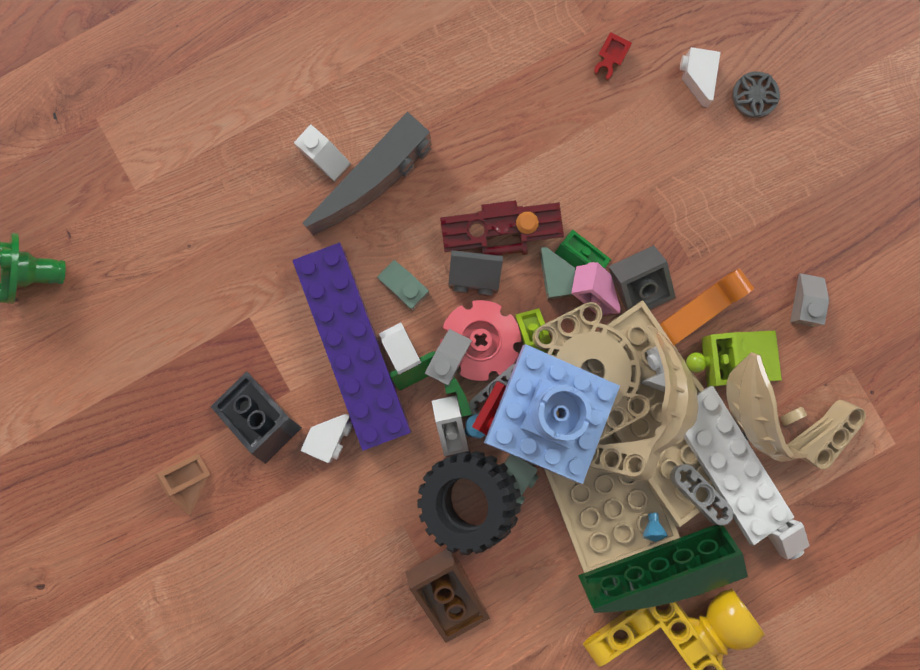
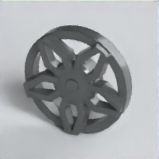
(756, 94)

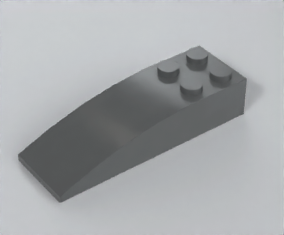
(374, 174)

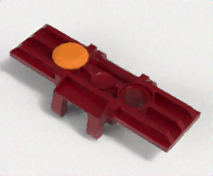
(499, 219)

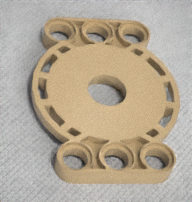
(587, 344)

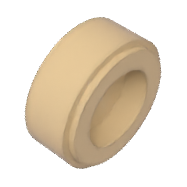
(793, 416)

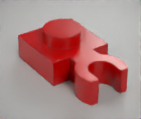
(613, 52)

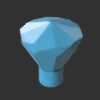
(470, 431)
(654, 530)

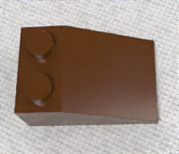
(446, 595)

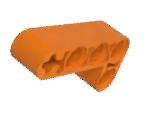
(706, 305)

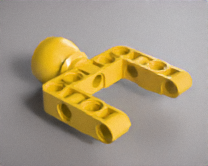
(699, 643)

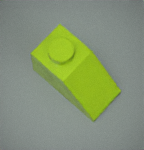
(528, 323)

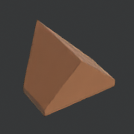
(184, 482)

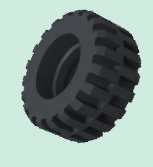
(441, 516)

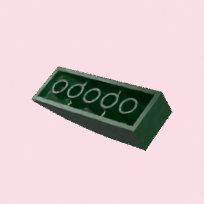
(666, 572)

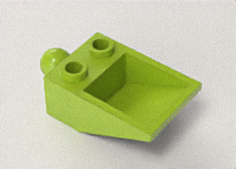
(731, 351)

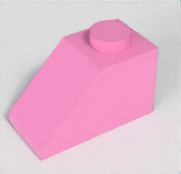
(596, 285)

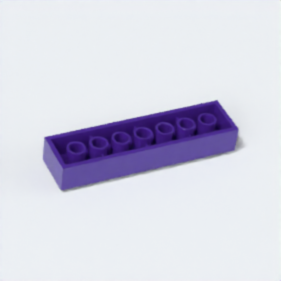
(352, 346)

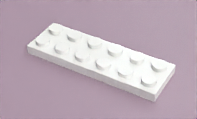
(735, 469)

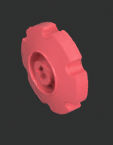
(500, 335)

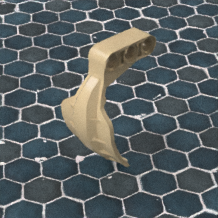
(756, 414)
(678, 416)

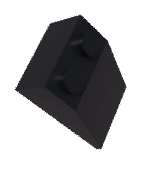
(255, 418)

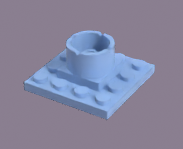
(528, 419)

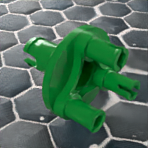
(23, 269)

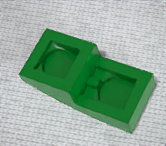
(463, 403)

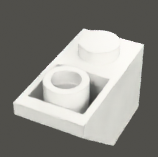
(325, 438)

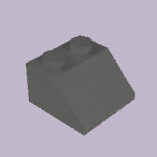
(475, 272)
(643, 278)

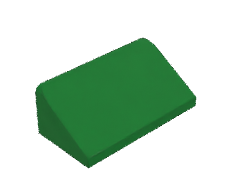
(580, 252)
(414, 374)

